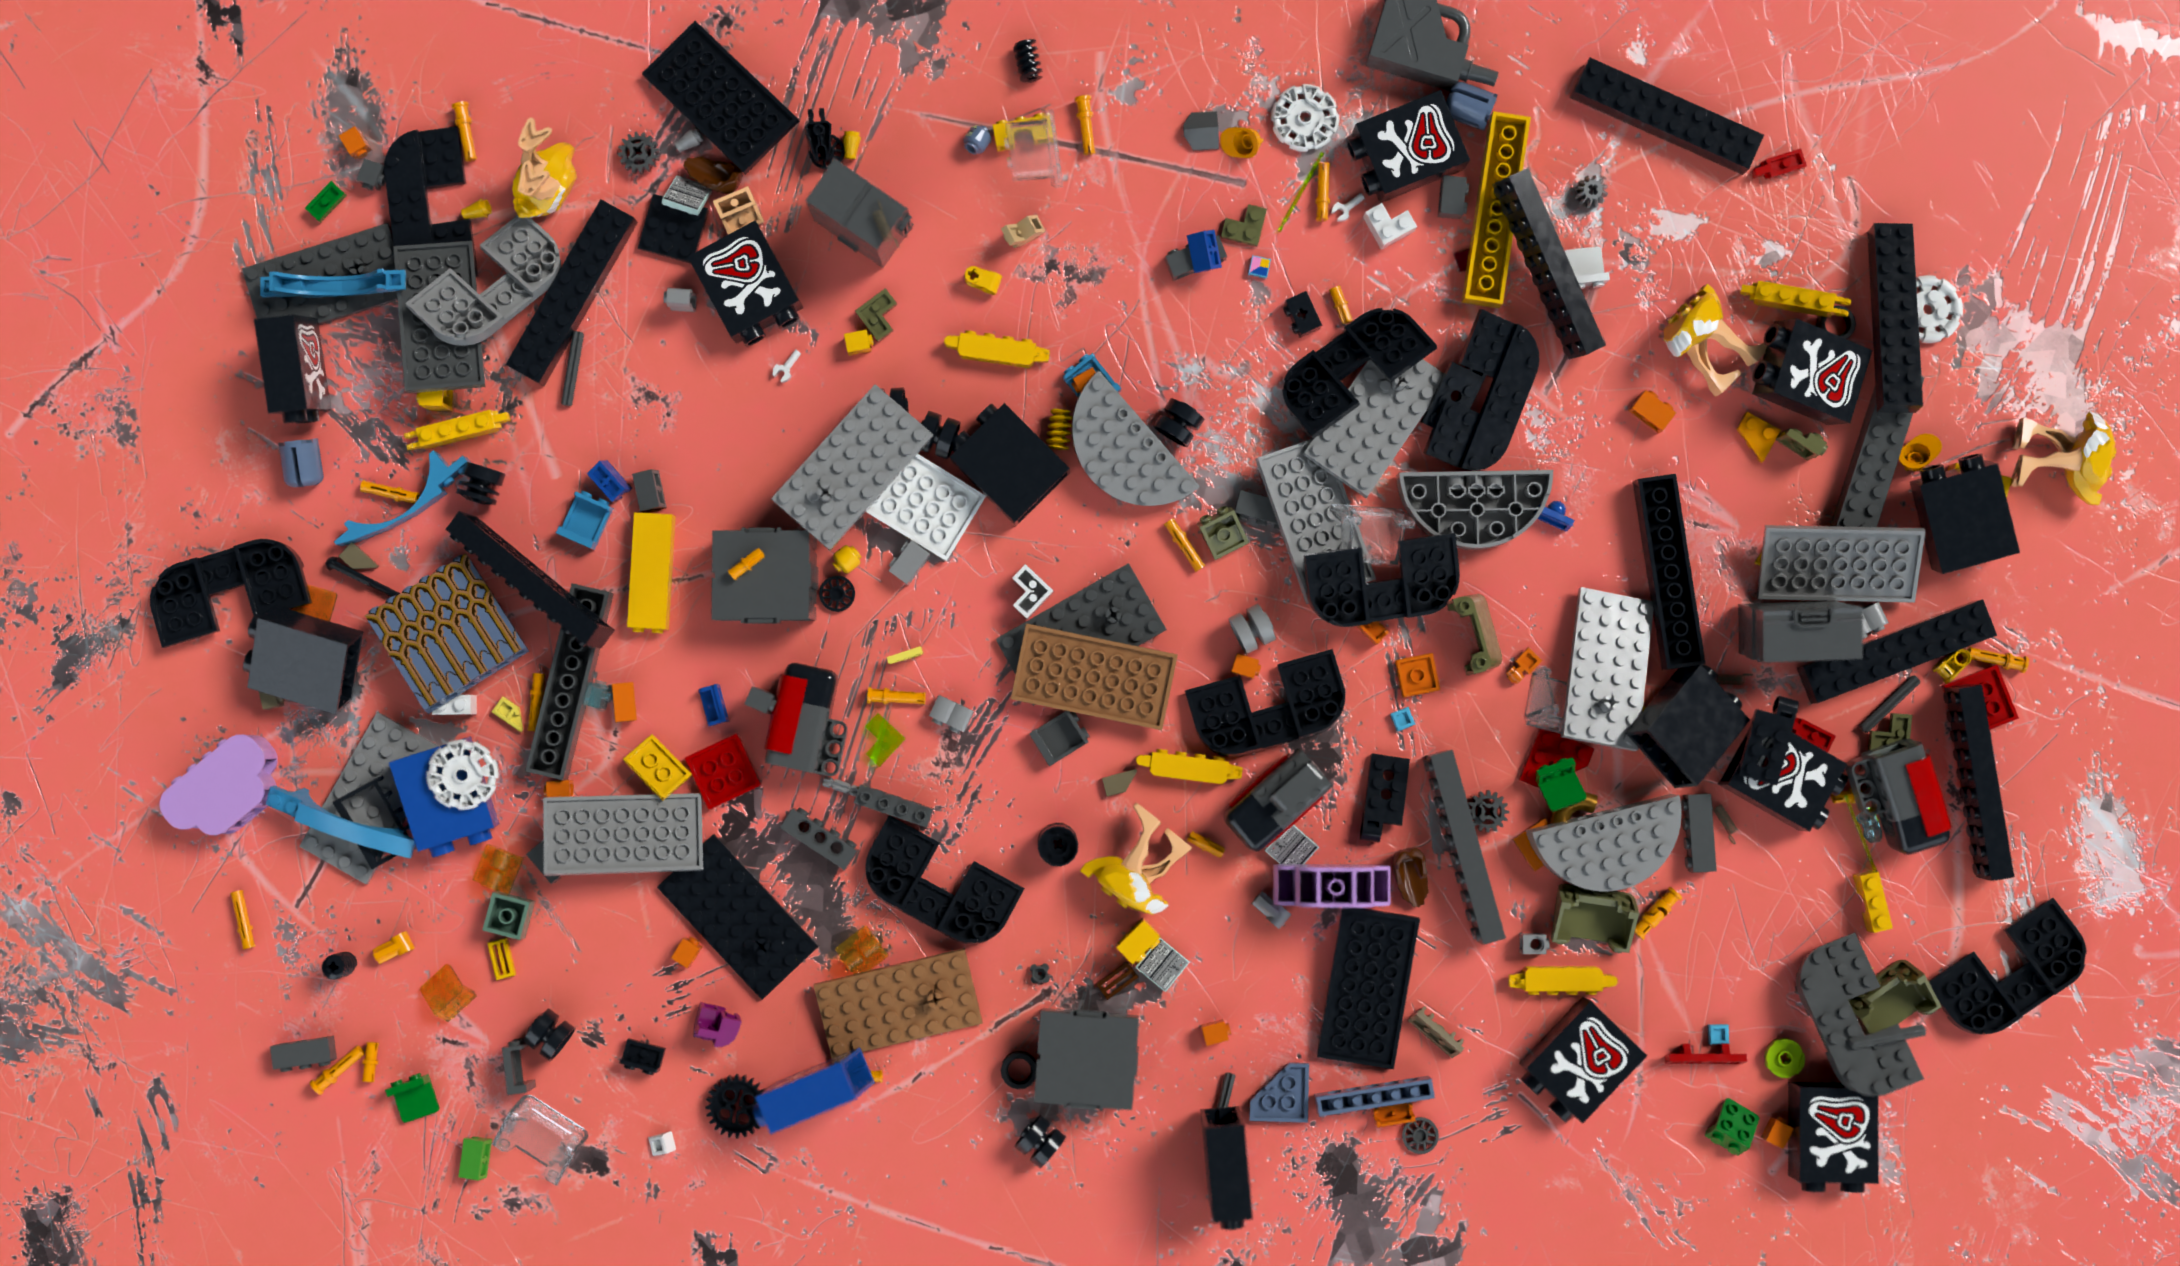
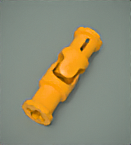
(1653, 916)

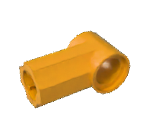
(396, 946)

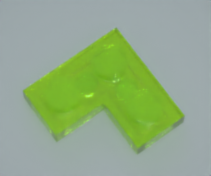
(888, 739)

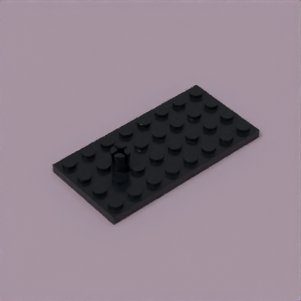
(720, 97)
(739, 918)
(1368, 987)

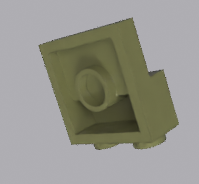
(1806, 446)
(1222, 532)

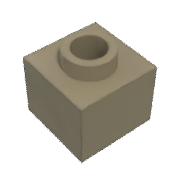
(270, 702)

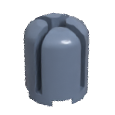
(1470, 104)
(301, 462)

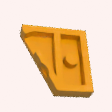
(1758, 435)

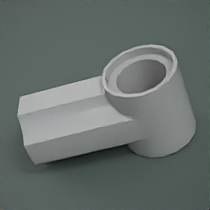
(1274, 913)

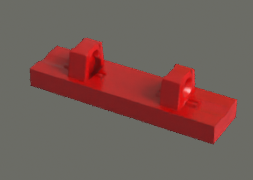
(1723, 1057)

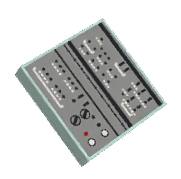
(686, 195)
(1292, 847)
(1162, 965)

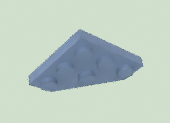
(1283, 1096)

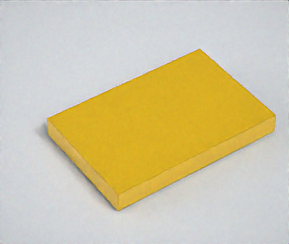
(657, 767)

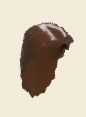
(714, 175)
(1411, 875)

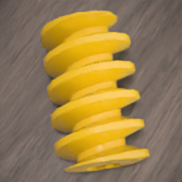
(1059, 426)

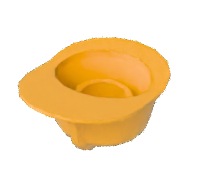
(1240, 142)
(1920, 452)

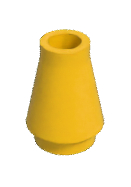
(851, 144)
(477, 210)

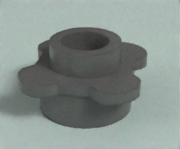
(1039, 978)

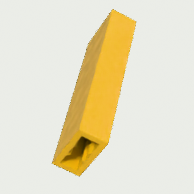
(651, 572)

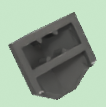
(1202, 131)

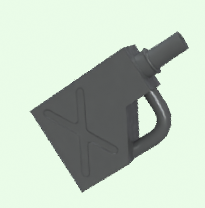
(1415, 46)

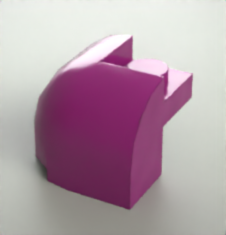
(716, 1024)

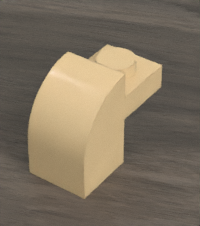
(1023, 231)

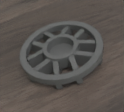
(1420, 1136)

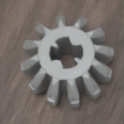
(1583, 191)

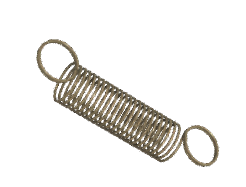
(885, 223)
(1729, 679)
(1726, 823)

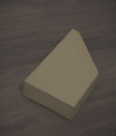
(357, 558)
(1118, 783)

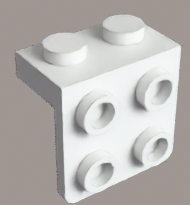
(1588, 266)

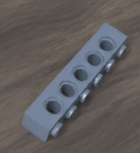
(1374, 1096)

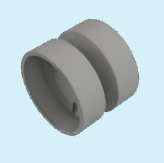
(1257, 626)

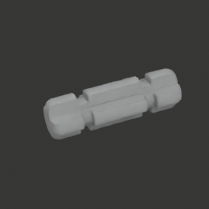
(840, 786)

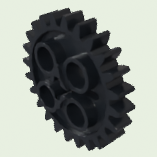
(721, 1101)

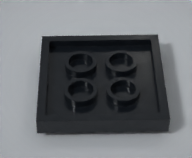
(671, 231)

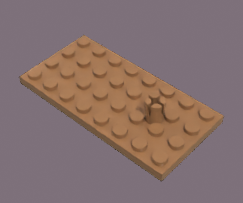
(1094, 676)
(898, 1003)

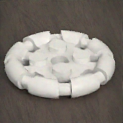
(1296, 125)
(1940, 308)
(473, 769)

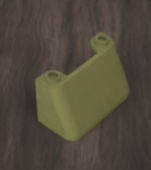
(1477, 608)
(1595, 916)
(1901, 994)

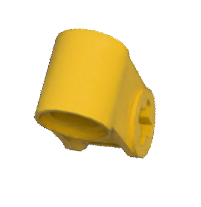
(986, 280)
(1949, 667)

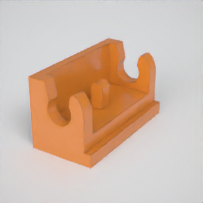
(1374, 631)
(624, 702)
(1393, 1114)

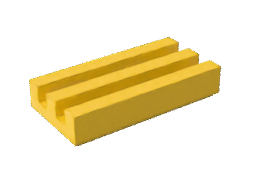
(498, 976)

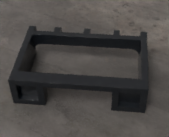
(344, 814)

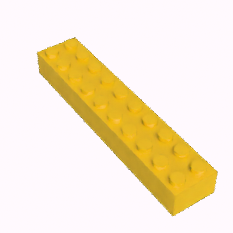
(1491, 232)

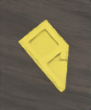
(905, 655)
(509, 713)

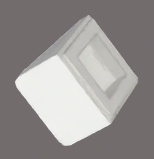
(662, 1143)

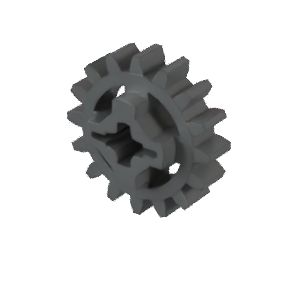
(634, 159)
(1497, 802)

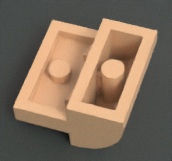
(738, 209)

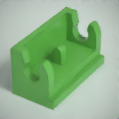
(475, 1158)

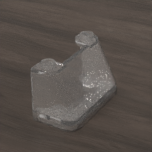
(1545, 701)
(542, 1135)

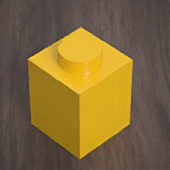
(858, 342)

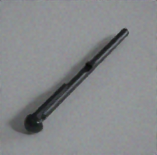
(331, 563)

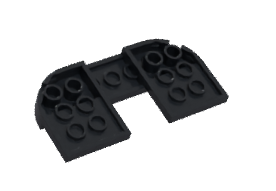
(410, 168)
(1512, 360)
(1314, 383)
(183, 591)
(1344, 598)
(1313, 706)
(968, 917)
(2054, 961)

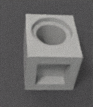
(1525, 941)

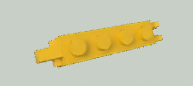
(1795, 299)
(997, 350)
(457, 429)
(1190, 768)
(1561, 979)

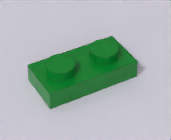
(325, 201)

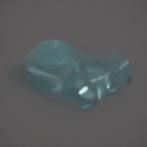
(1871, 826)

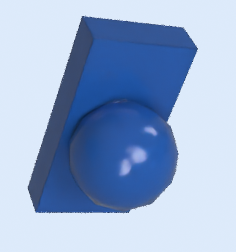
(1555, 516)

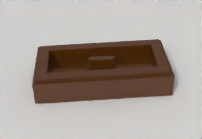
(1122, 986)

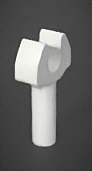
(1346, 207)
(786, 367)

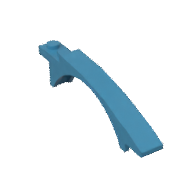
(293, 285)
(439, 476)
(307, 812)

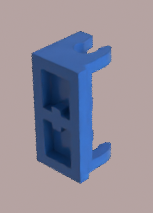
(1204, 251)
(609, 480)
(714, 705)

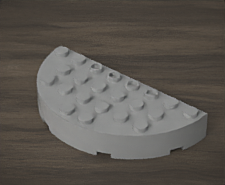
(1122, 450)
(1475, 505)
(1610, 846)

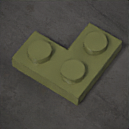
(1247, 231)
(872, 314)
(1898, 729)

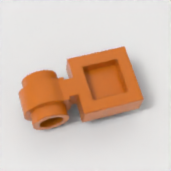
(1526, 662)

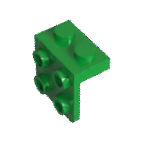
(1560, 784)
(414, 1097)
(1733, 1127)

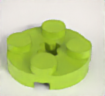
(1788, 1068)

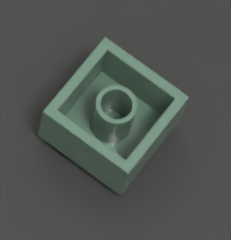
(508, 915)

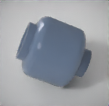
(977, 139)

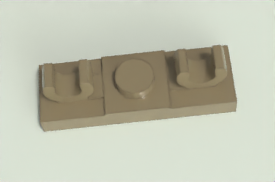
(1436, 1033)

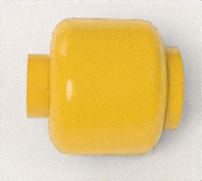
(846, 559)

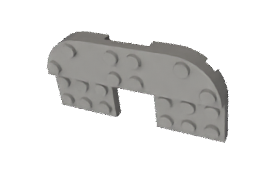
(464, 316)

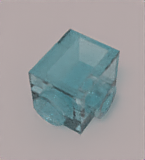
(598, 694)

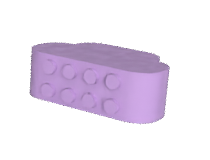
(222, 788)
(1332, 885)

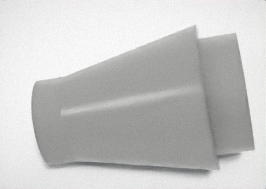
(689, 140)

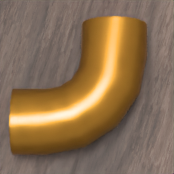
(1565, 814)

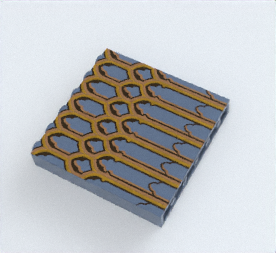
(446, 633)

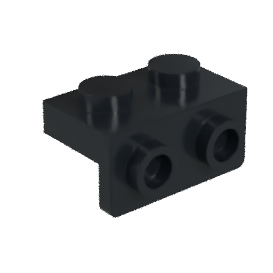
(642, 1056)

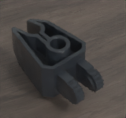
(818, 135)

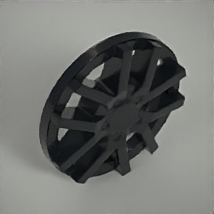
(832, 152)
(837, 593)

